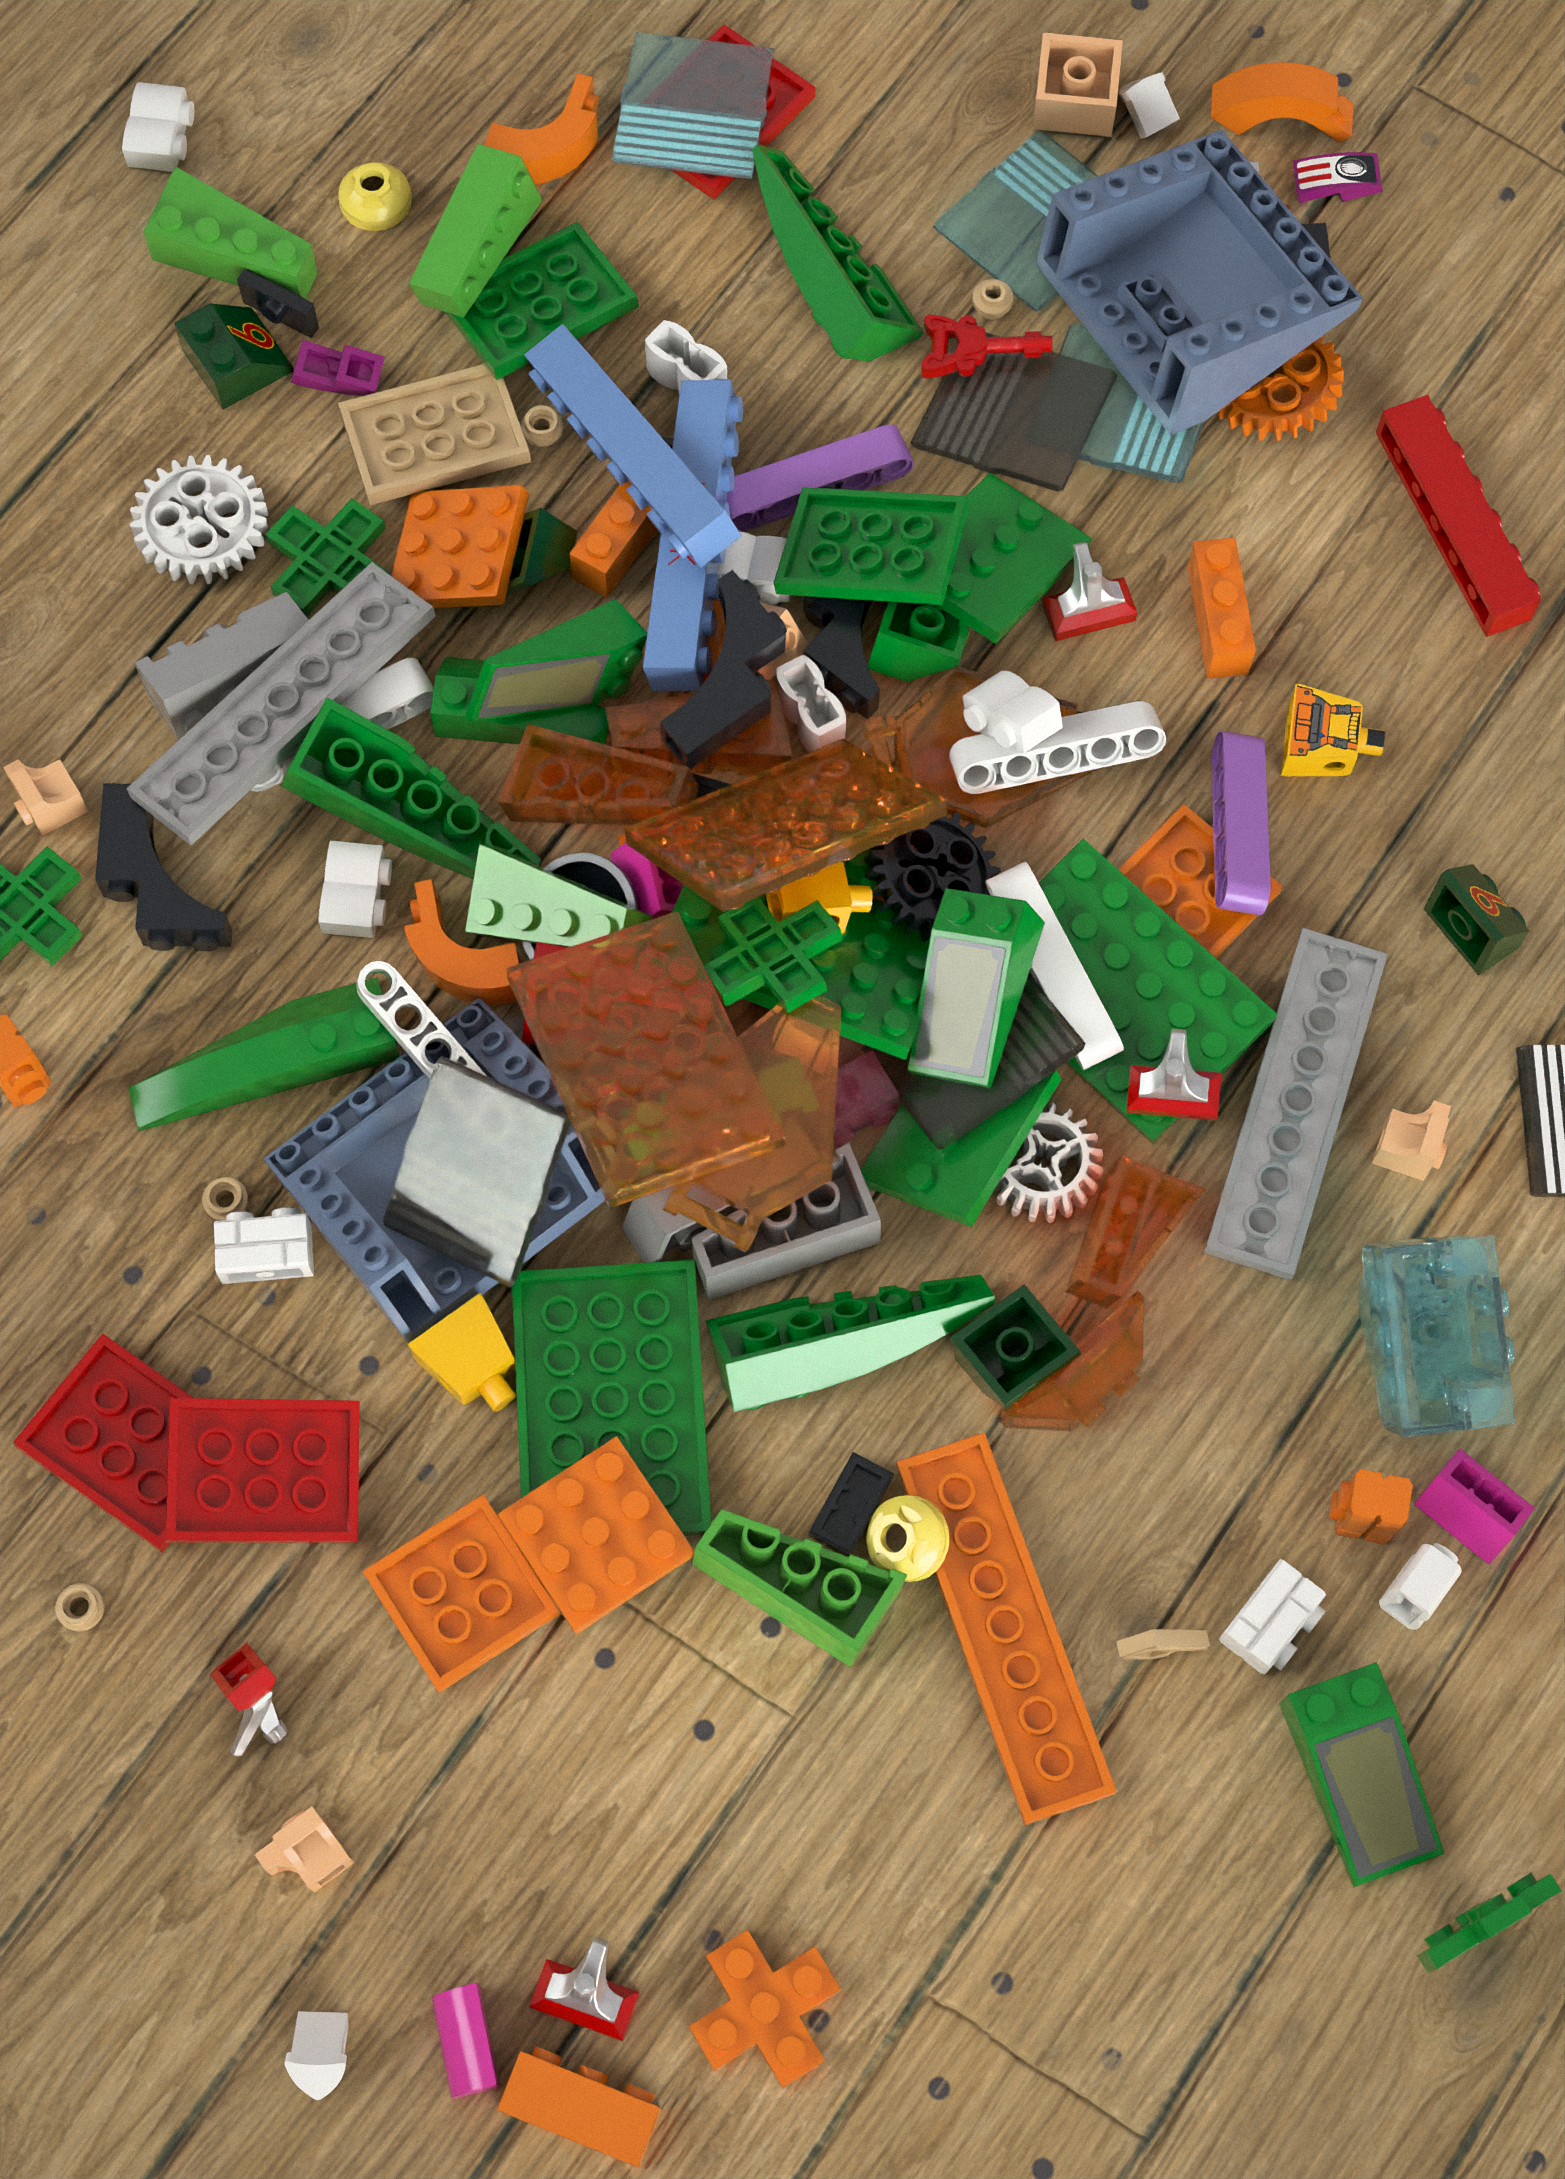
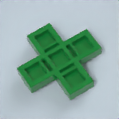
(323, 555)
(29, 909)
(773, 953)
(1487, 1920)

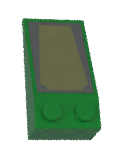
(562, 667)
(972, 985)
(1363, 1773)

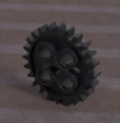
(928, 871)

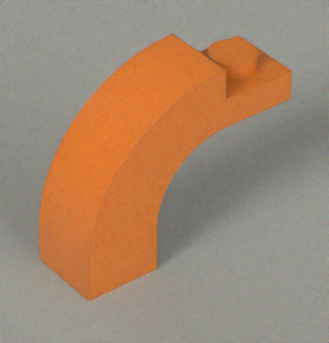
(1282, 92)
(560, 145)
(454, 968)

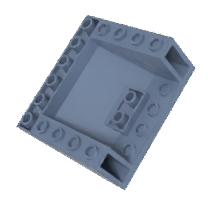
(1191, 276)
(352, 1154)

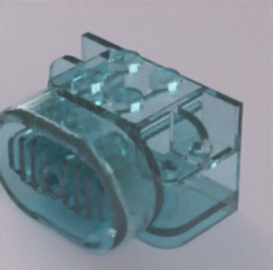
(1437, 1334)

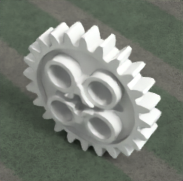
(176, 545)

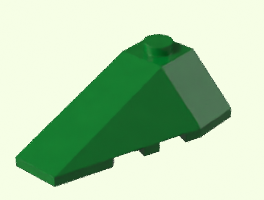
(917, 641)
(453, 694)

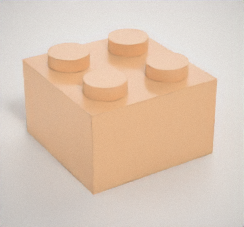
(1077, 84)

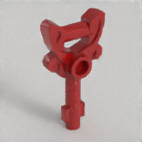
(972, 345)

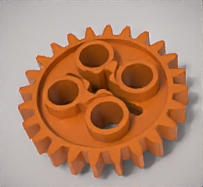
(1290, 394)

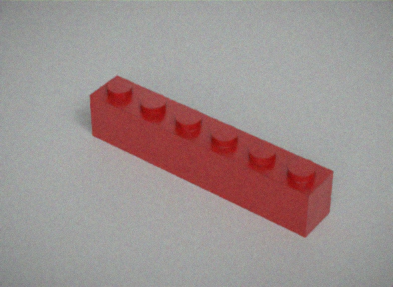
(1458, 515)

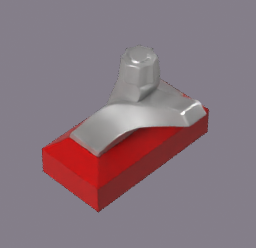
(1090, 602)
(1174, 1086)
(248, 1687)
(585, 1995)

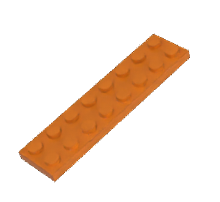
(1009, 1634)

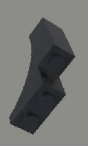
(840, 652)
(732, 693)
(131, 869)

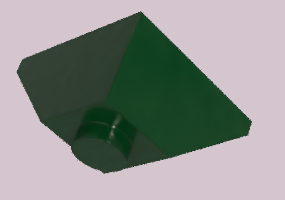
(541, 549)

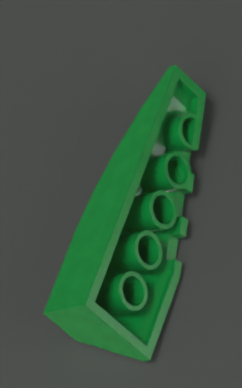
(846, 295)

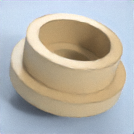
(989, 307)
(538, 417)
(220, 1188)
(74, 1594)

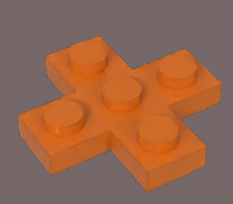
(764, 2008)

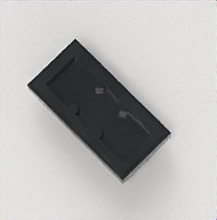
(278, 303)
(851, 1504)

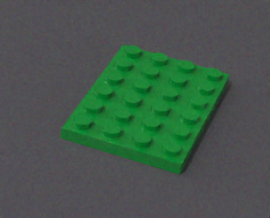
(869, 973)
(1148, 980)
(609, 1359)

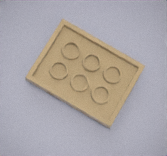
(433, 433)

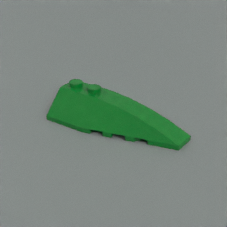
(392, 792)
(276, 1053)
(807, 1347)

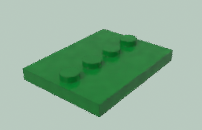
(537, 291)
(871, 545)
(1006, 558)
(965, 1174)

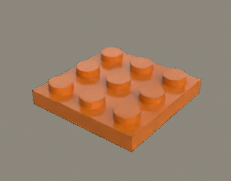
(461, 544)
(1179, 877)
(596, 1535)
(461, 1593)

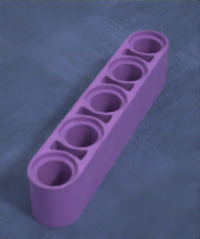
(846, 464)
(1240, 823)

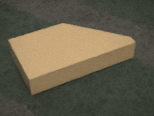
(1161, 1643)

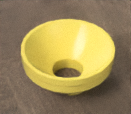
(377, 208)
(926, 1537)

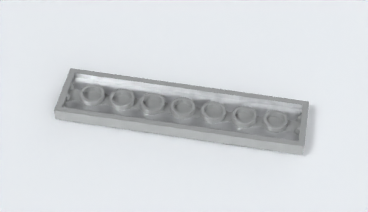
(279, 702)
(1296, 1104)

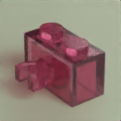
(862, 1098)

